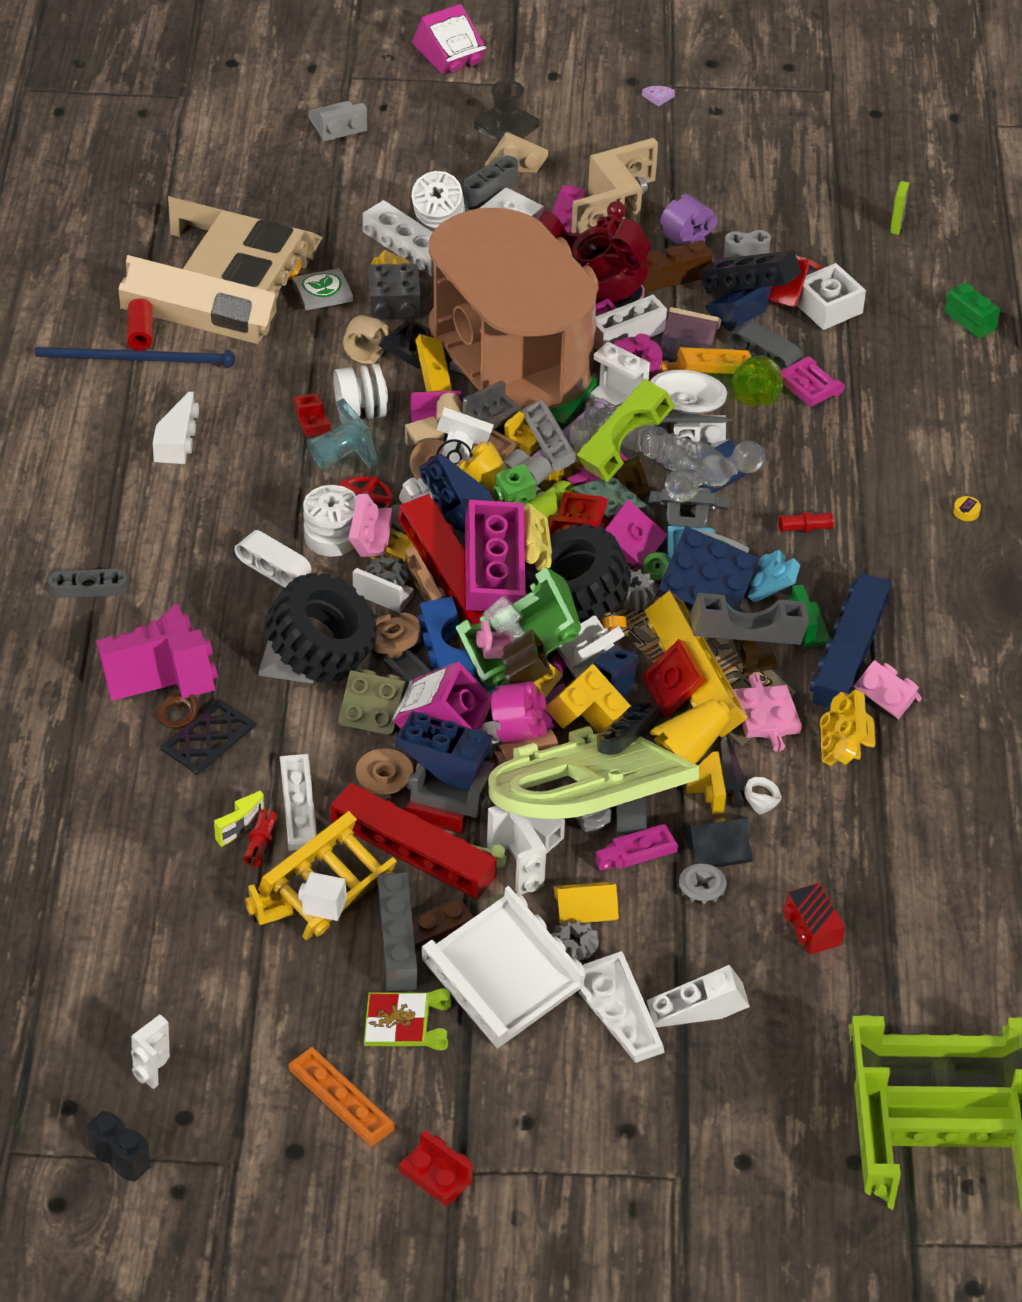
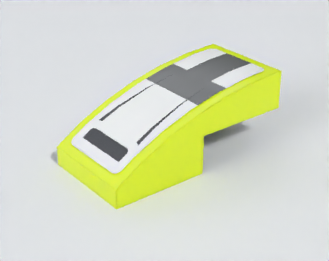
(239, 822)

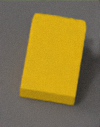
(710, 783)

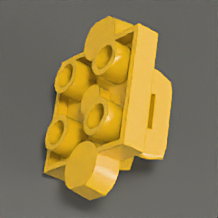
(846, 728)

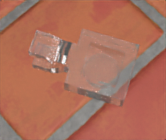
(505, 617)

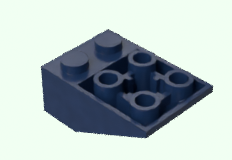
(452, 489)
(445, 748)

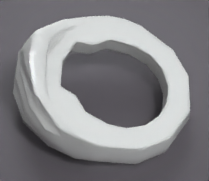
(760, 802)

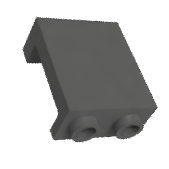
(431, 791)

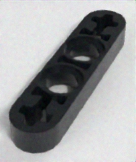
(628, 728)

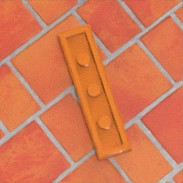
(341, 1097)

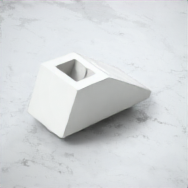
(173, 432)
(700, 1000)

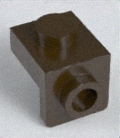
(633, 477)

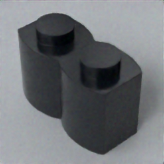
(118, 1146)

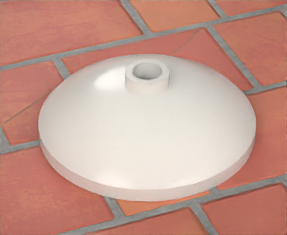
(691, 391)

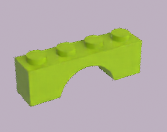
(644, 406)

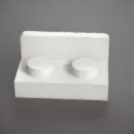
(150, 1050)

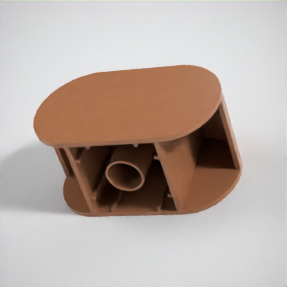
(513, 305)

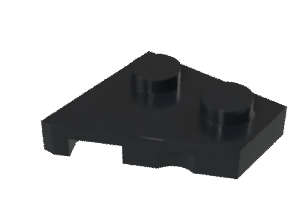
(403, 341)

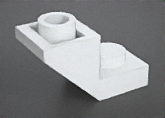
(702, 431)

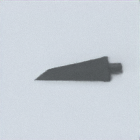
(687, 418)

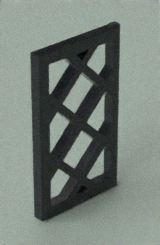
(204, 718)

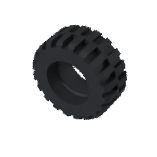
(590, 550)
(305, 646)

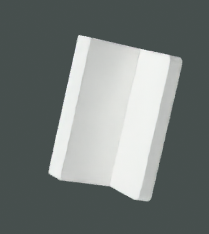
(382, 591)

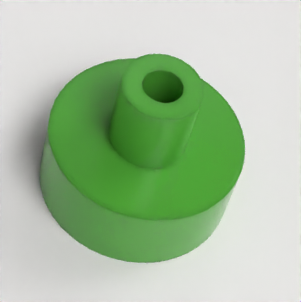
(656, 565)

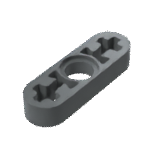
(69, 590)

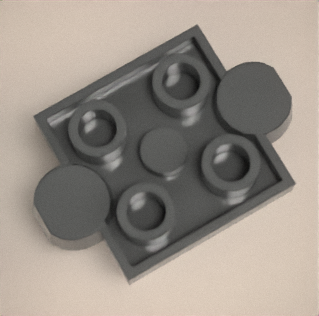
(702, 502)

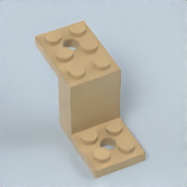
(613, 181)

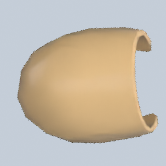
(363, 338)

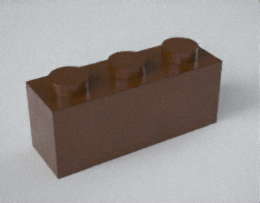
(676, 265)

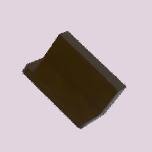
(755, 655)

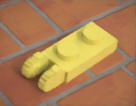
(537, 538)

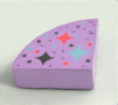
(658, 94)

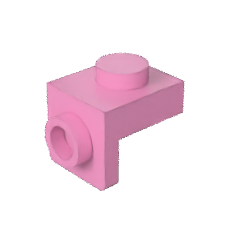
(492, 642)

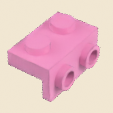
(887, 690)

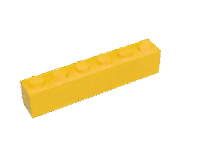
(671, 621)

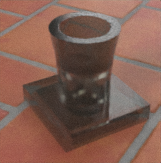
(506, 114)

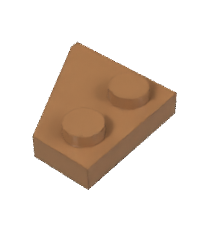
(422, 576)

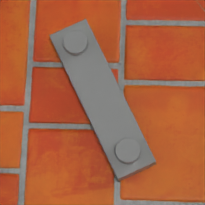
(549, 435)

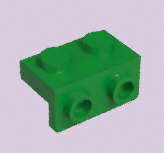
(816, 631)

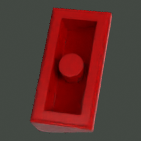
(444, 819)

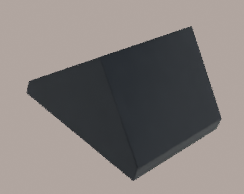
(719, 840)

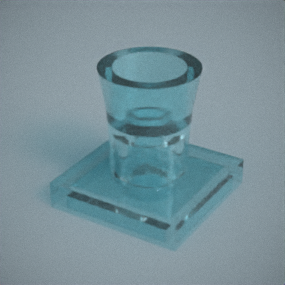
(341, 441)

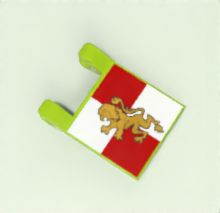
(403, 1019)

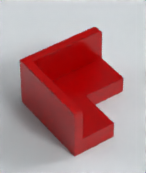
(790, 293)

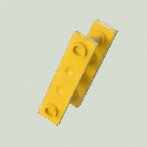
(321, 848)

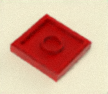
(673, 678)

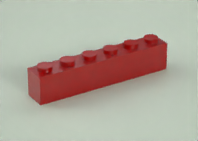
(439, 550)
(416, 841)

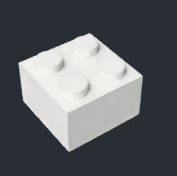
(831, 296)

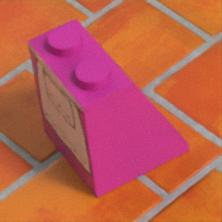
(449, 40)
(448, 696)

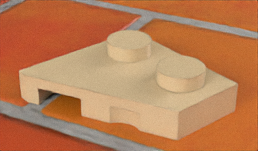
(529, 155)

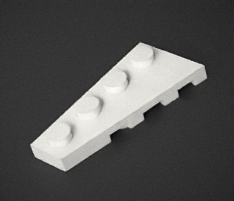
(619, 1005)

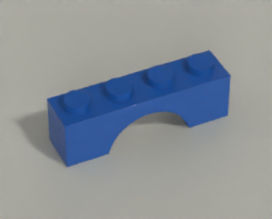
(439, 622)

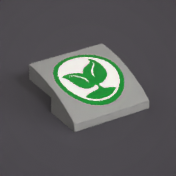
(322, 289)

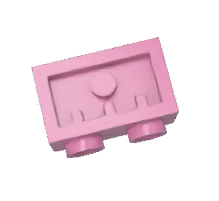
(370, 527)

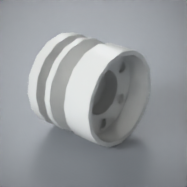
(433, 211)
(362, 392)
(329, 520)

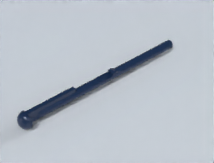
(227, 359)

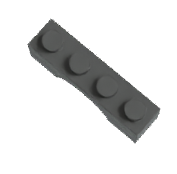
(780, 623)
(397, 932)

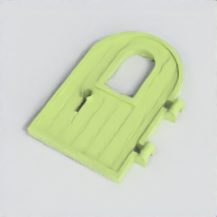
(601, 777)

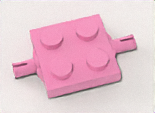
(769, 712)

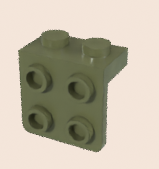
(371, 701)

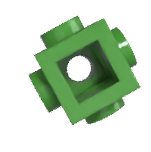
(515, 485)

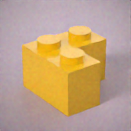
(590, 696)

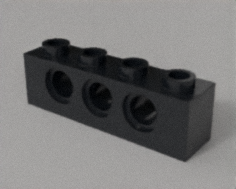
(750, 272)

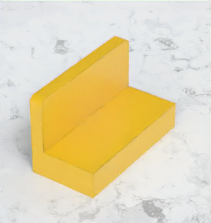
(587, 902)

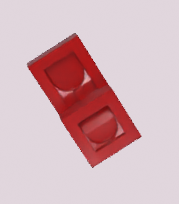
(311, 415)

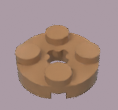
(396, 634)

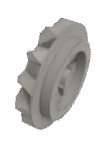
(705, 874)
(588, 939)

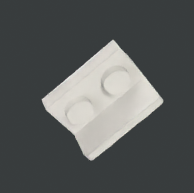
(588, 646)

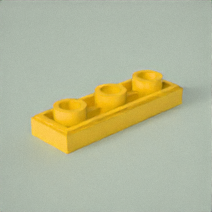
(433, 364)

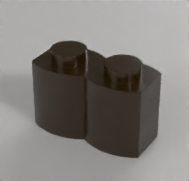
(525, 659)

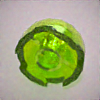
(757, 381)

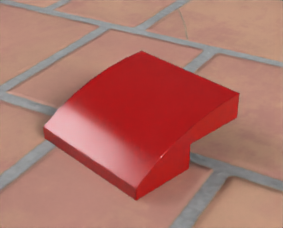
(578, 510)

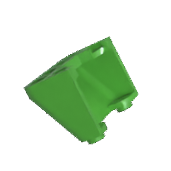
(545, 610)

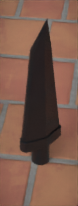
(732, 773)

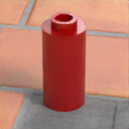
(139, 324)

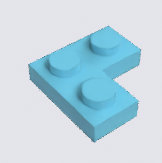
(772, 575)

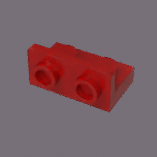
(437, 1169)

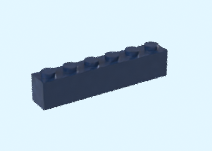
(851, 640)

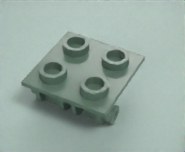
(613, 490)

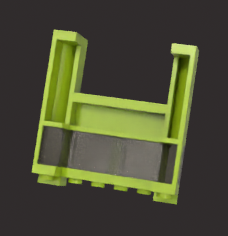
(933, 1095)

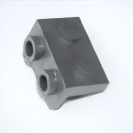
(491, 405)

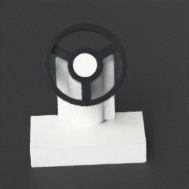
(462, 433)

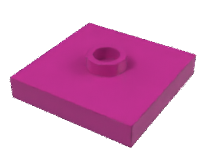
(635, 534)

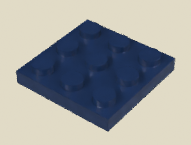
(707, 567)

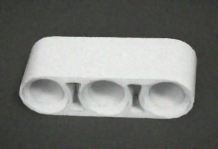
(271, 558)

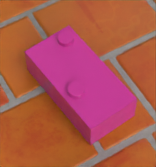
(494, 553)

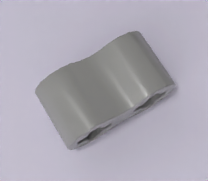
(746, 244)
(538, 466)

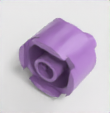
(687, 221)

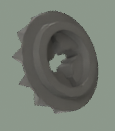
(399, 572)

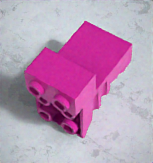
(158, 657)

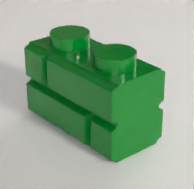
(972, 310)

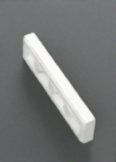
(298, 800)

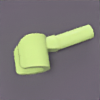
(497, 851)

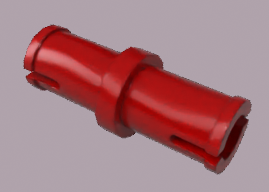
(806, 522)
(260, 837)

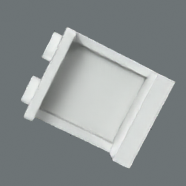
(618, 373)
(524, 844)

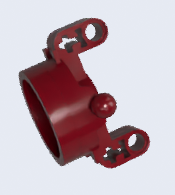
(621, 249)

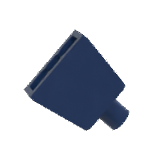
(618, 668)

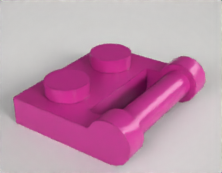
(810, 382)

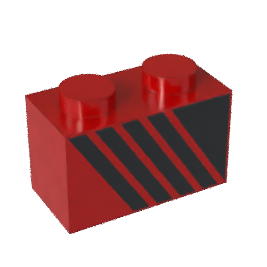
(814, 918)

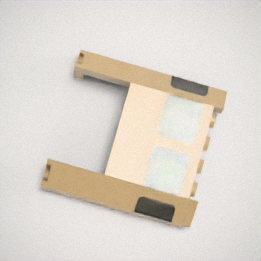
(229, 278)

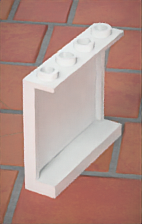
(505, 968)

